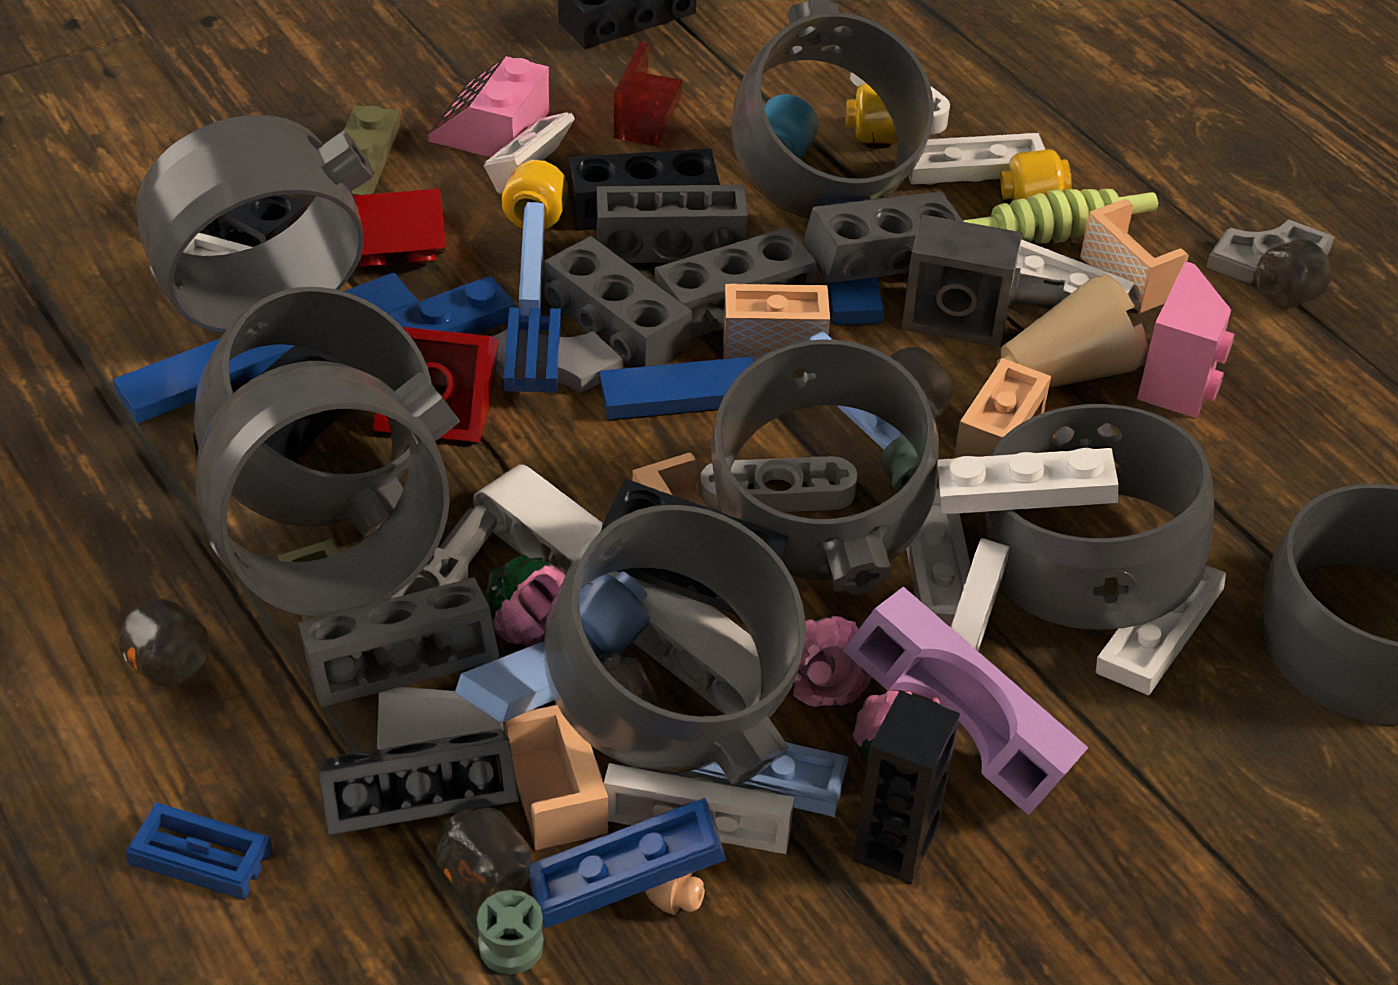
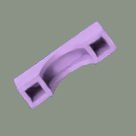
(1017, 739)

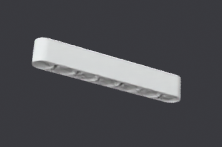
(682, 633)

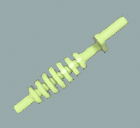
(1058, 213)

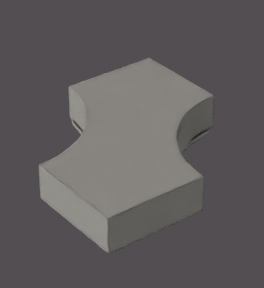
(1240, 250)
(578, 362)

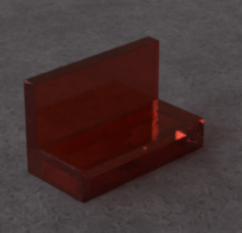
(644, 101)

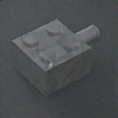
(967, 280)

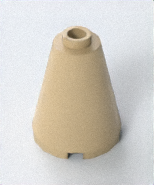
(1082, 336)

